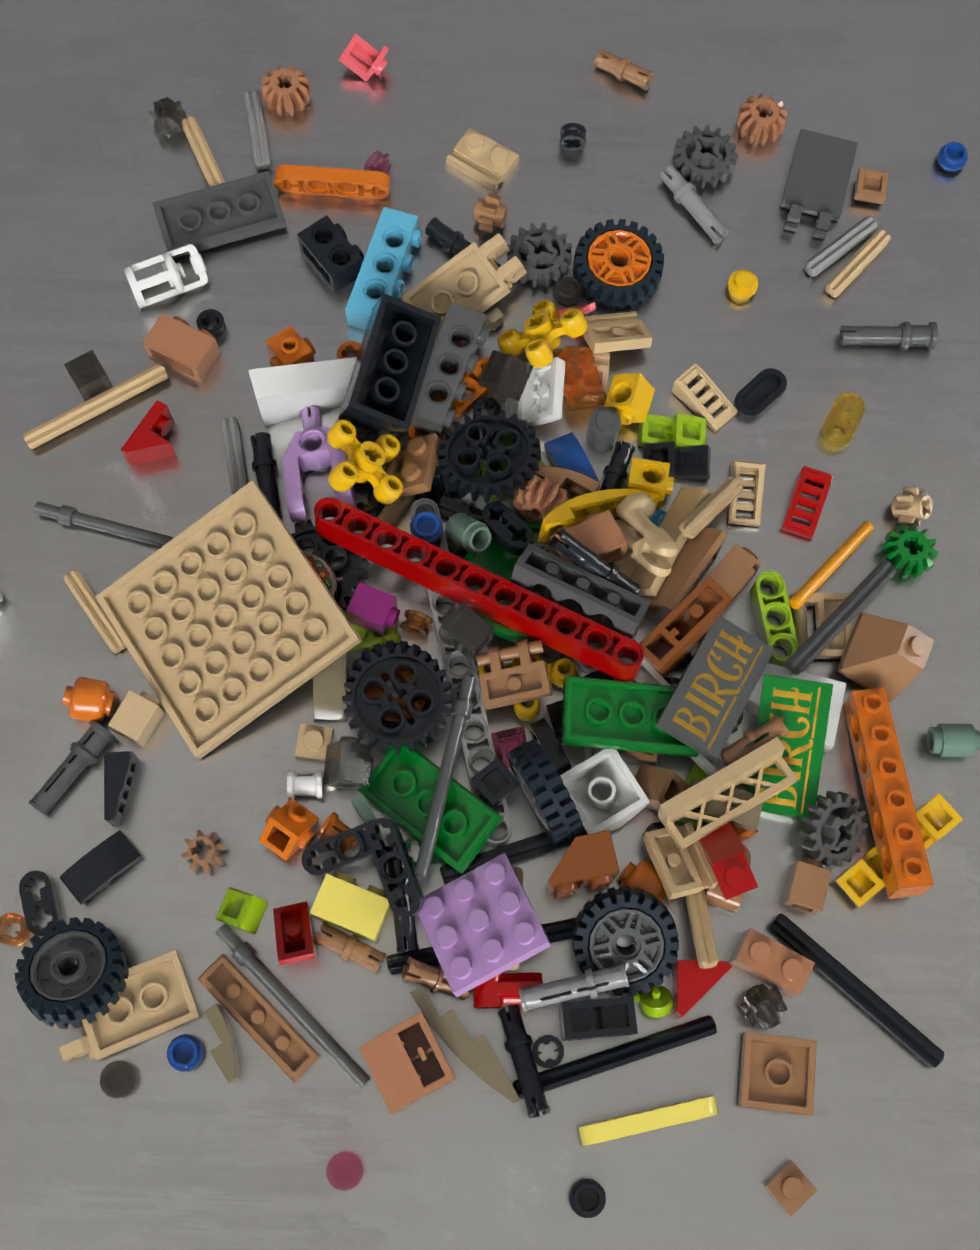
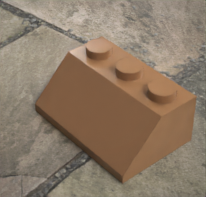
(686, 573)

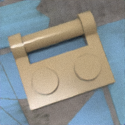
(824, 605)

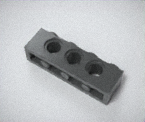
(458, 324)
(580, 591)

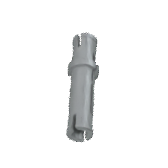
(685, 194)
(573, 987)

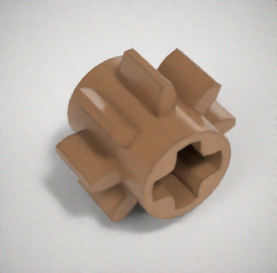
(490, 212)
(195, 847)

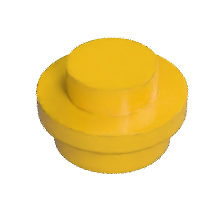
(742, 284)

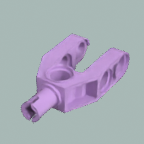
(310, 452)

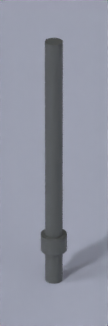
(69, 516)
(460, 712)
(245, 955)

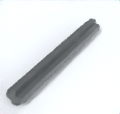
(840, 618)

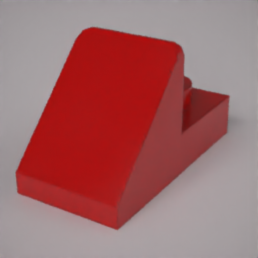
(146, 441)
(728, 861)
(294, 933)

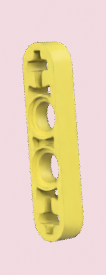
(648, 1120)

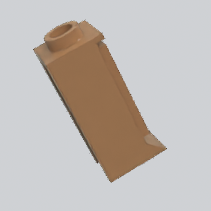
(736, 570)

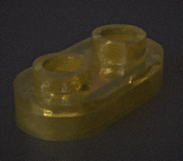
(842, 419)

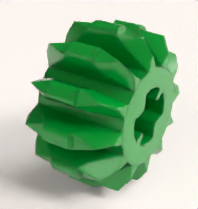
(909, 550)

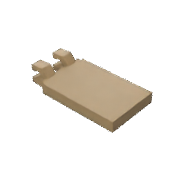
(468, 280)
(151, 1004)

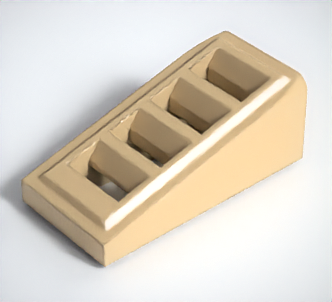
(703, 382)
(758, 471)

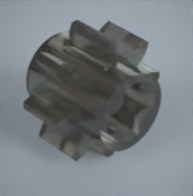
(167, 116)
(763, 1006)

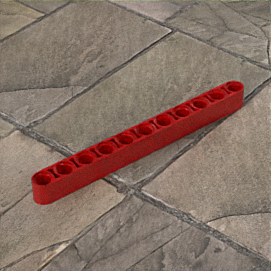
(484, 601)

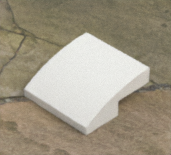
(542, 395)

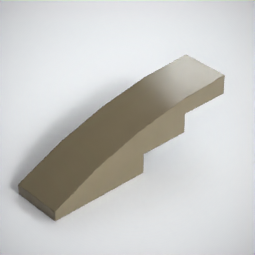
(474, 1054)

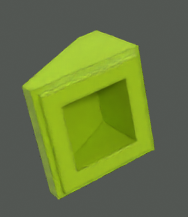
(241, 910)

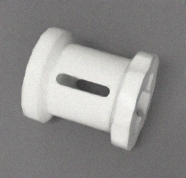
(305, 784)

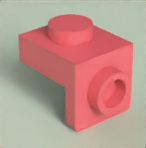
(363, 58)

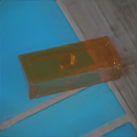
(581, 378)

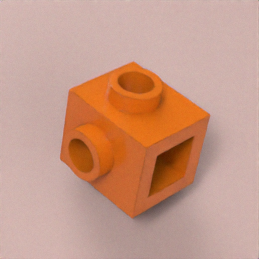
(289, 348)
(289, 829)

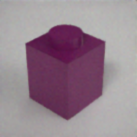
(373, 609)

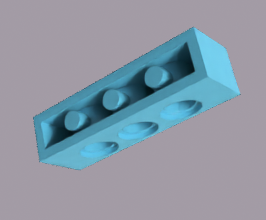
(391, 229)

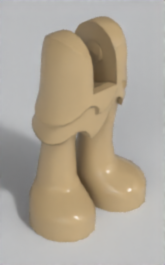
(646, 540)

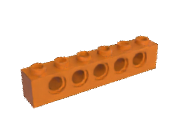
(887, 794)

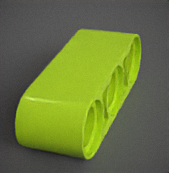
(778, 606)

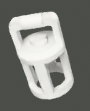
(172, 273)

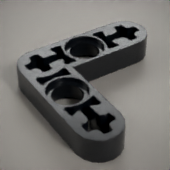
(370, 847)

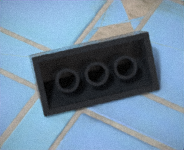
(390, 366)

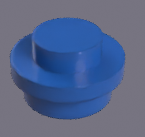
(952, 156)
(426, 526)
(185, 1052)

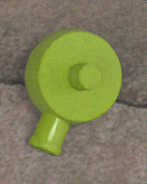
(656, 1002)

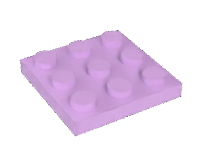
(482, 925)

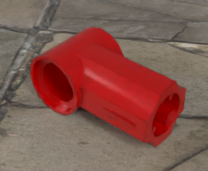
(504, 989)

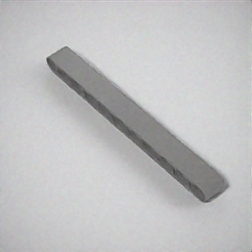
(470, 747)

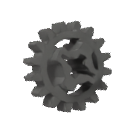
(705, 156)
(540, 256)
(833, 828)

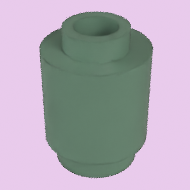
(467, 533)
(953, 740)

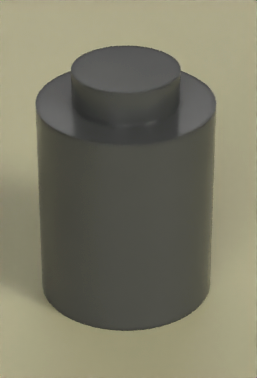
(603, 429)

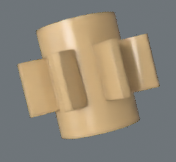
(911, 506)

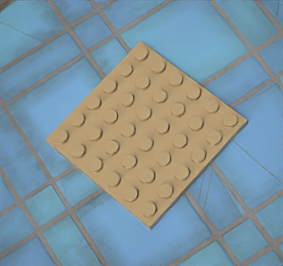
(227, 619)

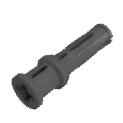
(902, 335)
(82, 754)

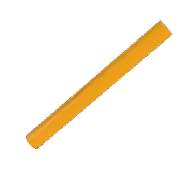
(830, 565)

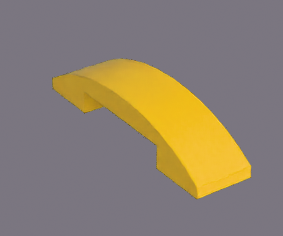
(578, 508)
(865, 875)

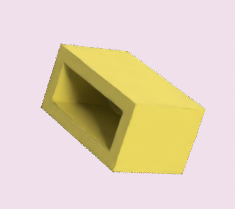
(351, 906)

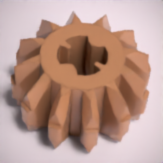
(286, 90)
(761, 119)
(538, 499)

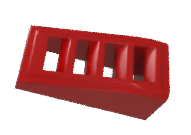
(812, 483)

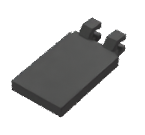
(818, 179)

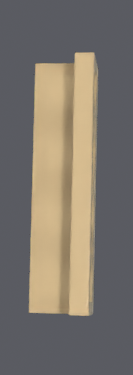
(720, 782)

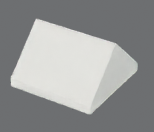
(604, 792)

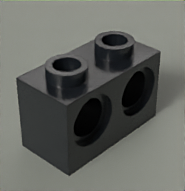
(326, 256)
(598, 1018)

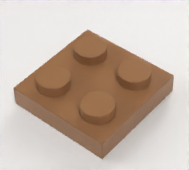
(777, 1073)

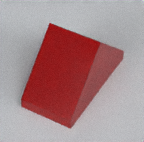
(693, 982)

